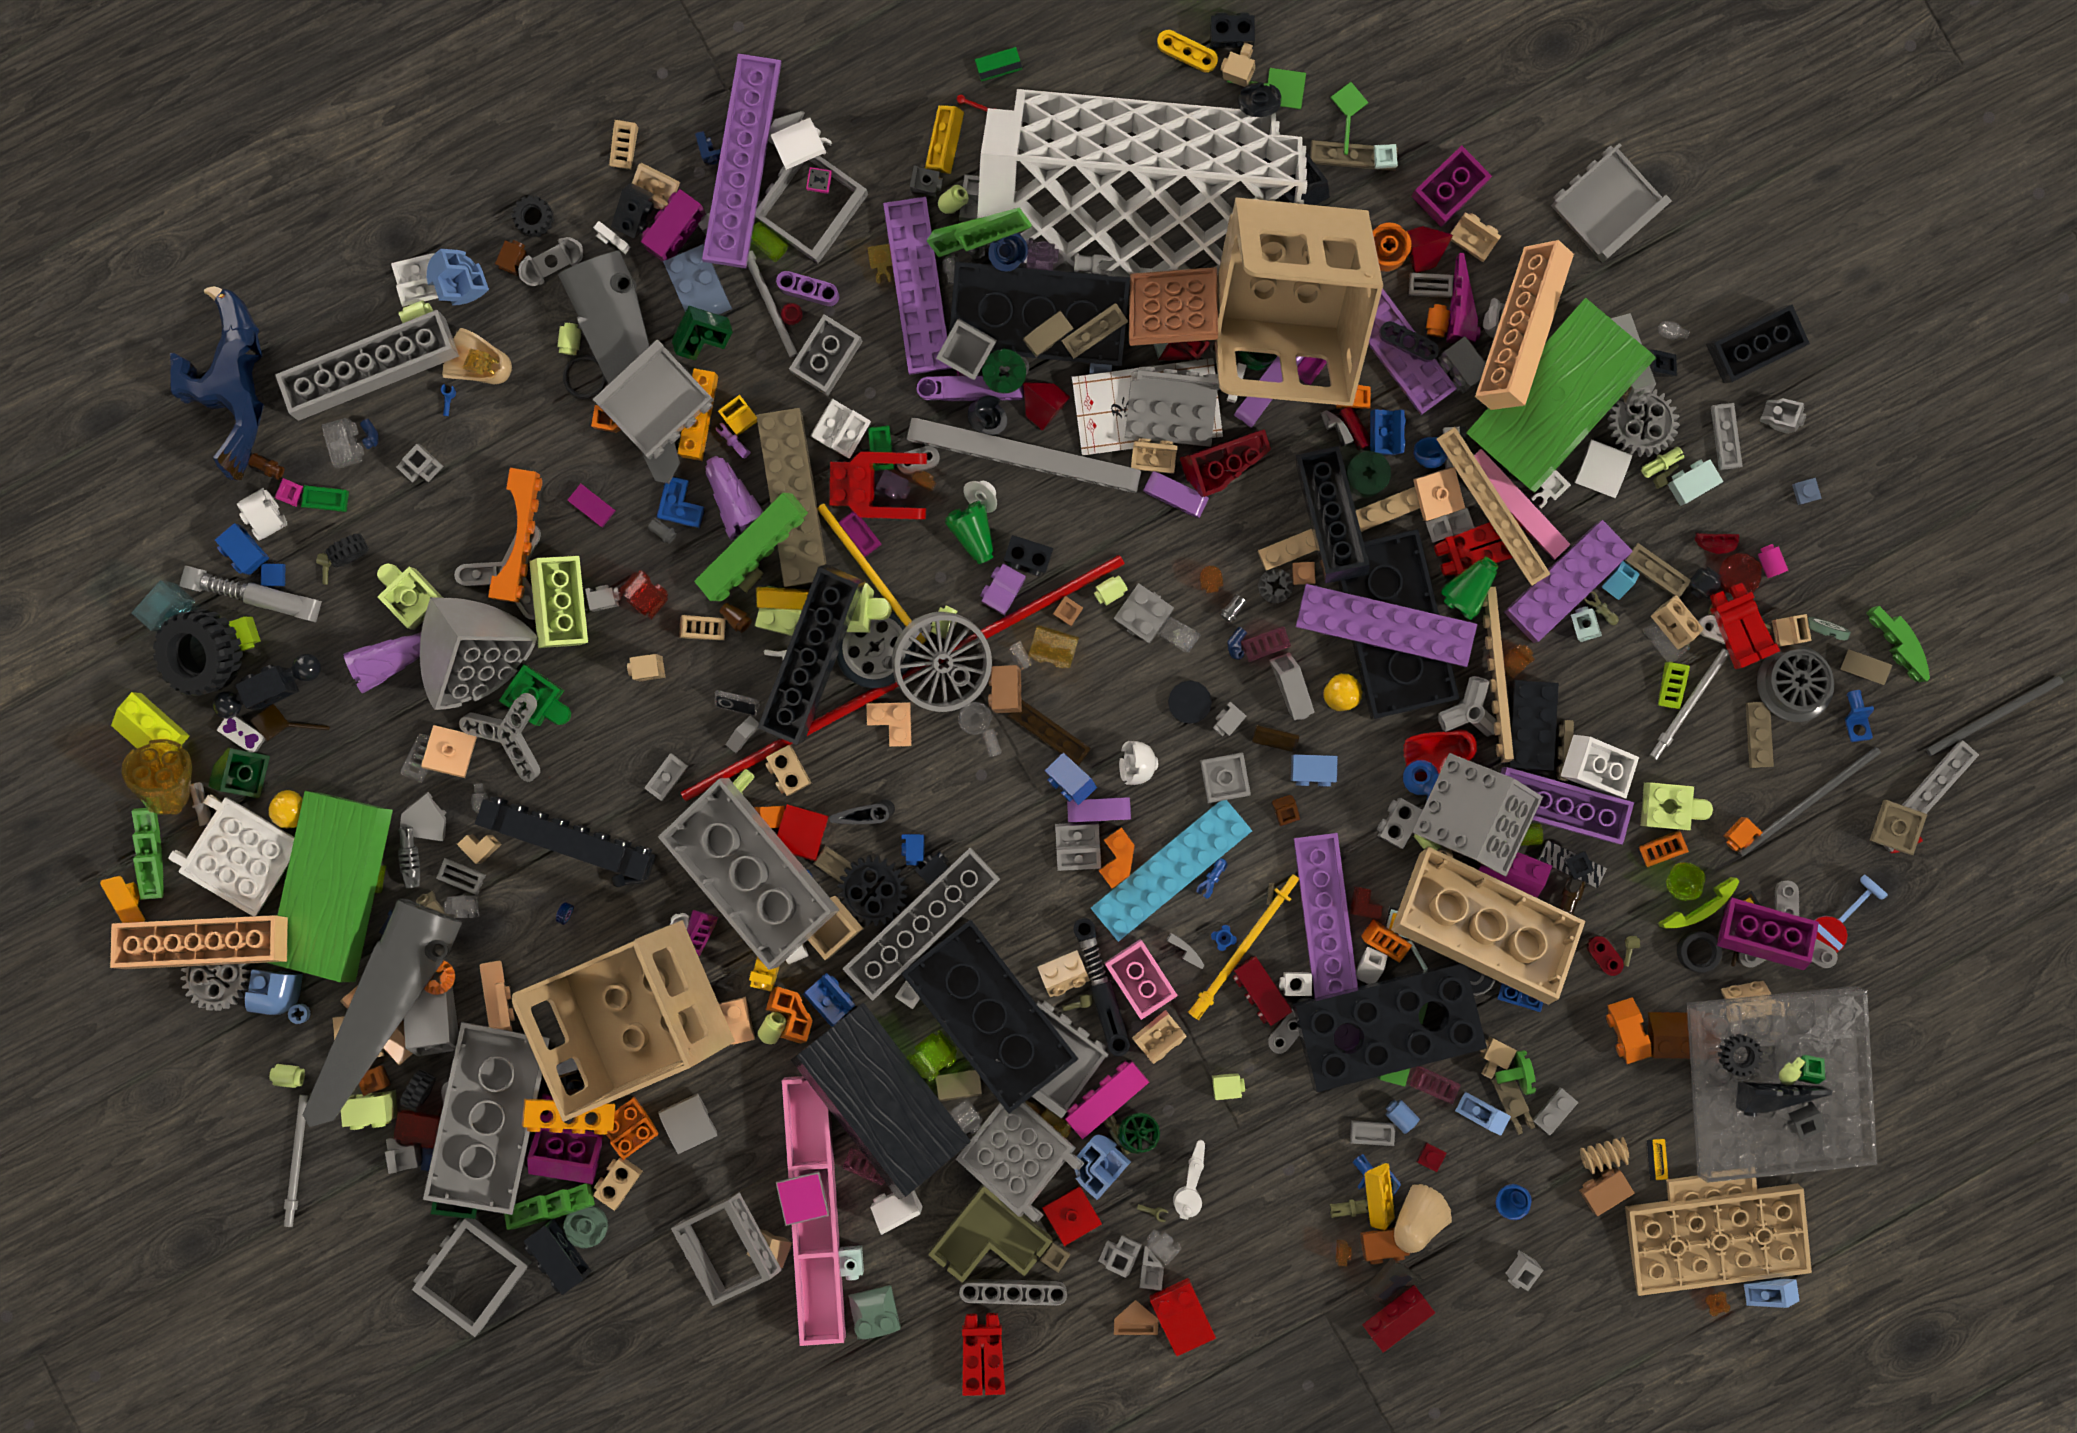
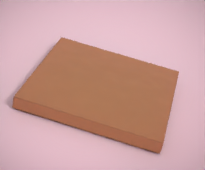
(1173, 306)

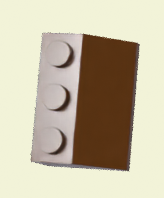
(1669, 1034)

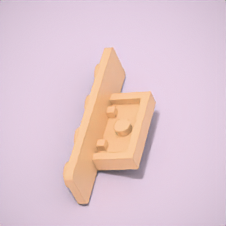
(496, 996)

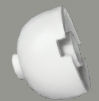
(1138, 763)

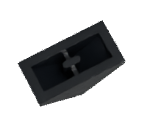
(1664, 365)

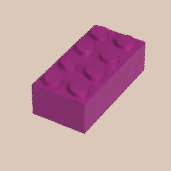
(1768, 934)

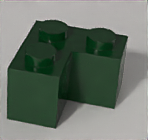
(700, 328)

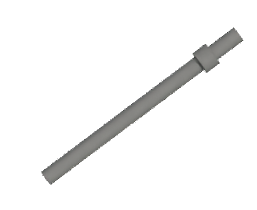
(770, 305)
(1666, 739)
(291, 1203)

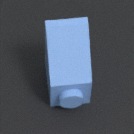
(1483, 1113)
(1772, 1293)

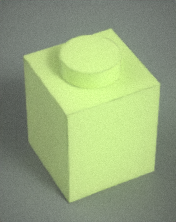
(1228, 1086)

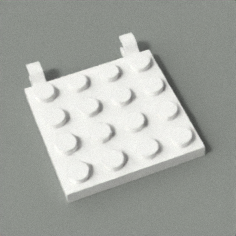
(237, 856)

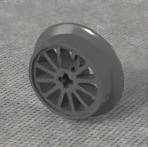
(1774, 699)

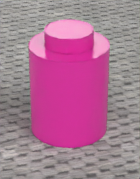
(1772, 561)

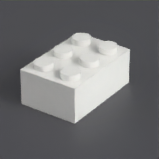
(1599, 766)

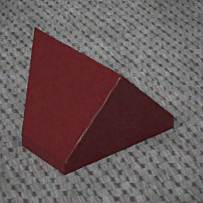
(1427, 247)
(1184, 350)
(1043, 402)

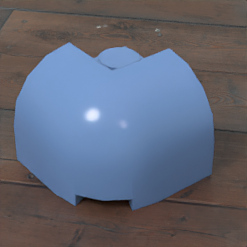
(456, 277)
(272, 991)
(1101, 1165)

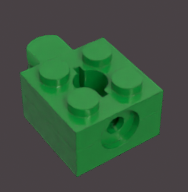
(545, 693)

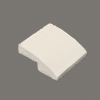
(798, 143)
(412, 280)
(840, 428)
(1603, 468)

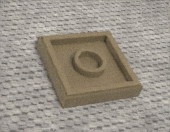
(1898, 827)

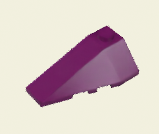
(1463, 313)

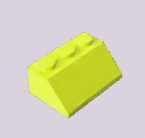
(142, 721)

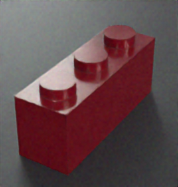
(1261, 991)
(1398, 1318)

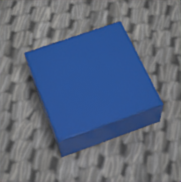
(273, 574)

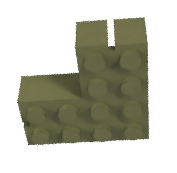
(988, 1225)

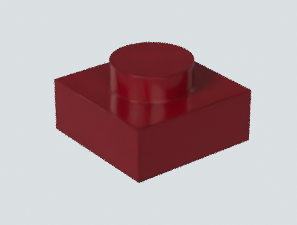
(1431, 1157)

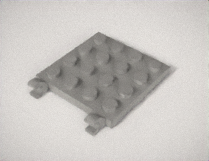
(1017, 1157)

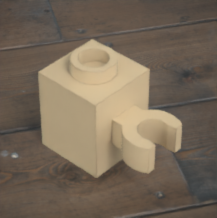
(1239, 67)
(1497, 1055)

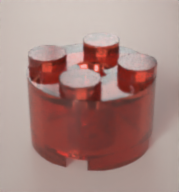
(643, 594)

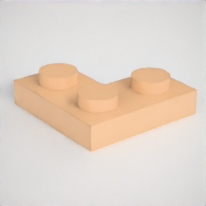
(896, 716)

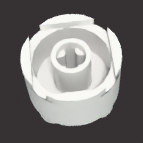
(261, 513)

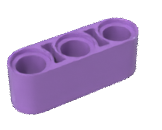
(800, 281)
(1175, 494)
(1099, 810)

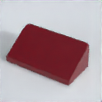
(1355, 427)

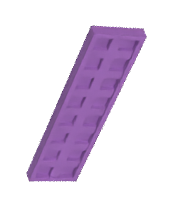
(916, 284)
(1420, 381)
(1386, 625)

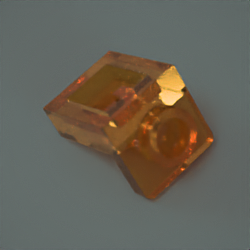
(1517, 660)

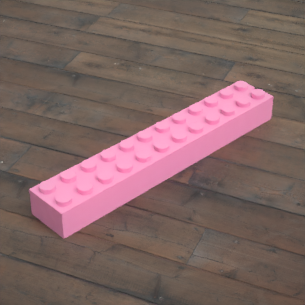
(817, 1240)

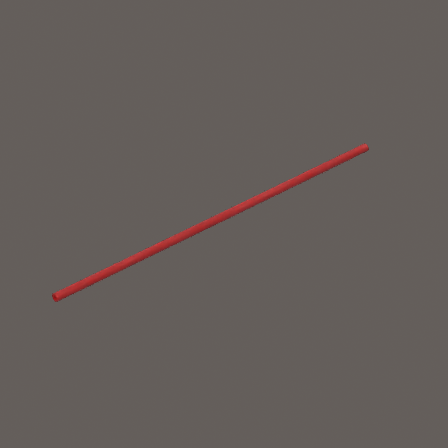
(874, 693)

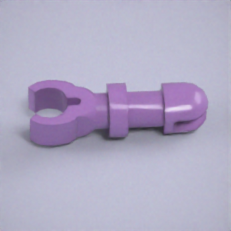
(732, 440)

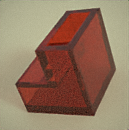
(1361, 906)

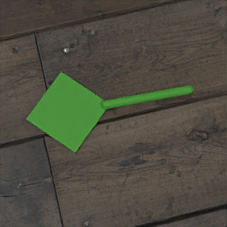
(1349, 101)

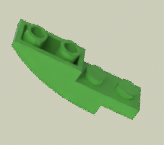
(1907, 647)

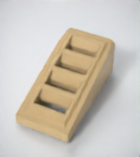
(633, 128)
(693, 635)

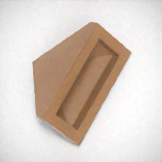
(1135, 1321)

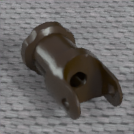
(1570, 898)

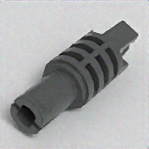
(409, 858)

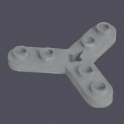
(481, 574)
(1788, 901)

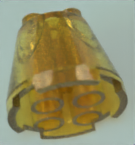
(159, 775)

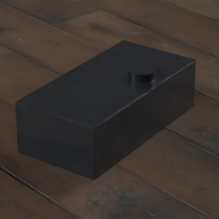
(1757, 344)

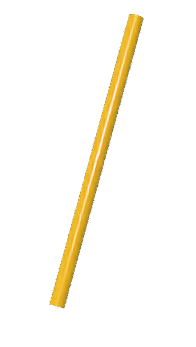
(867, 568)

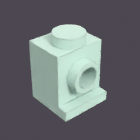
(1581, 615)
(853, 1254)

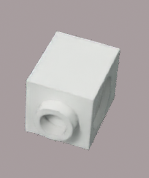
(1306, 983)

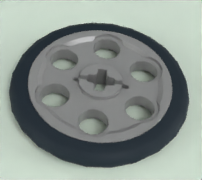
(880, 676)

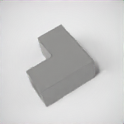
(742, 734)

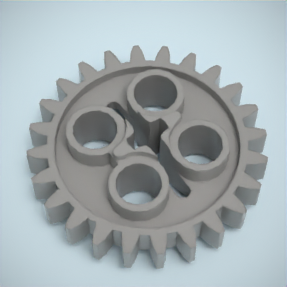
(1662, 425)
(204, 991)

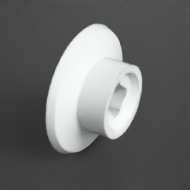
(981, 491)

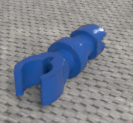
(1220, 865)

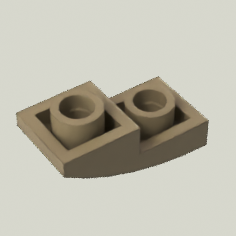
(1048, 333)
(1866, 667)

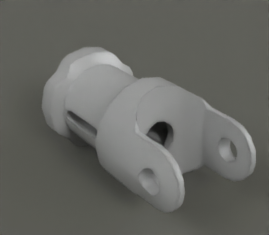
(1090, 264)

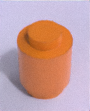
(1438, 320)

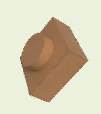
(1303, 573)
(1068, 611)

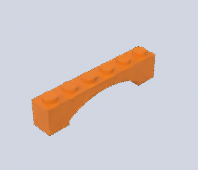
(524, 488)

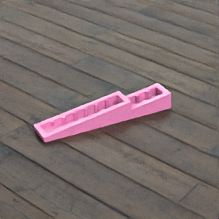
(1523, 509)

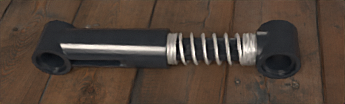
(1102, 989)

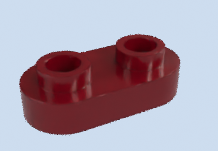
(1605, 956)

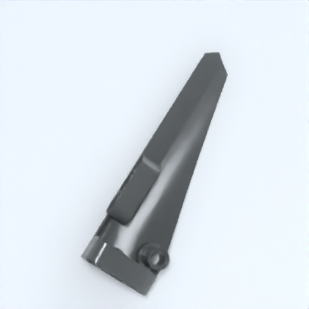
(613, 328)
(387, 990)

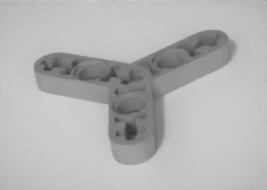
(500, 730)

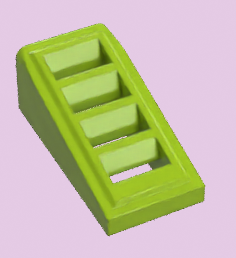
(1668, 667)

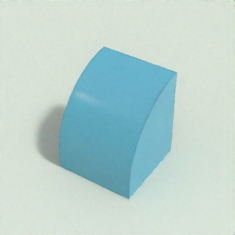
(1620, 580)

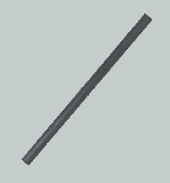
(1811, 800)

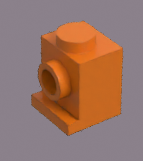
(1741, 834)

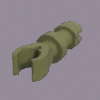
(1602, 608)

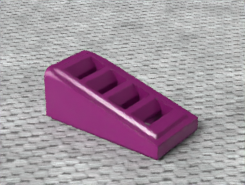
(706, 928)

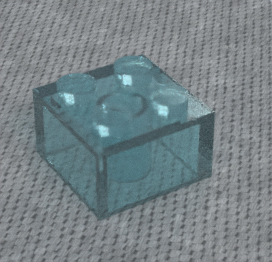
(162, 603)

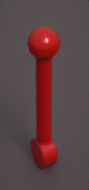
(961, 100)

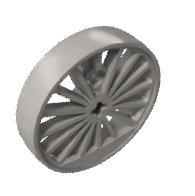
(909, 634)

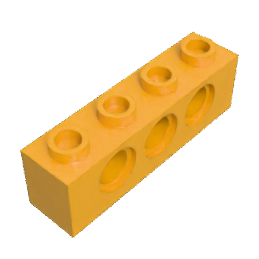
(694, 439)
(534, 1107)

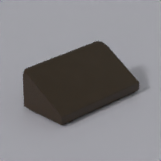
(1275, 738)

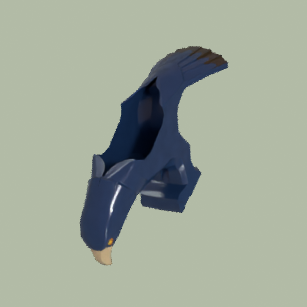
(227, 381)

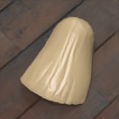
(464, 341)
(1421, 1218)

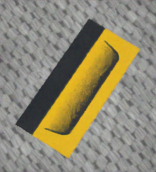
(1657, 1159)

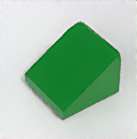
(1813, 1070)

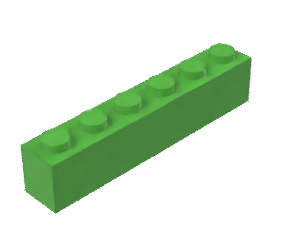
(751, 547)

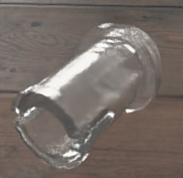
(1021, 655)
(991, 742)

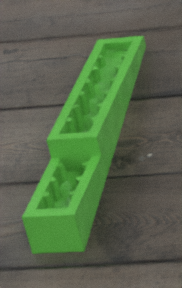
(977, 232)

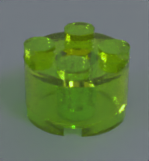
(932, 1055)

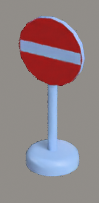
(1832, 931)

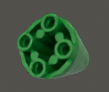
(972, 530)
(1471, 587)

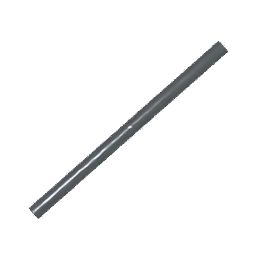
(1994, 716)

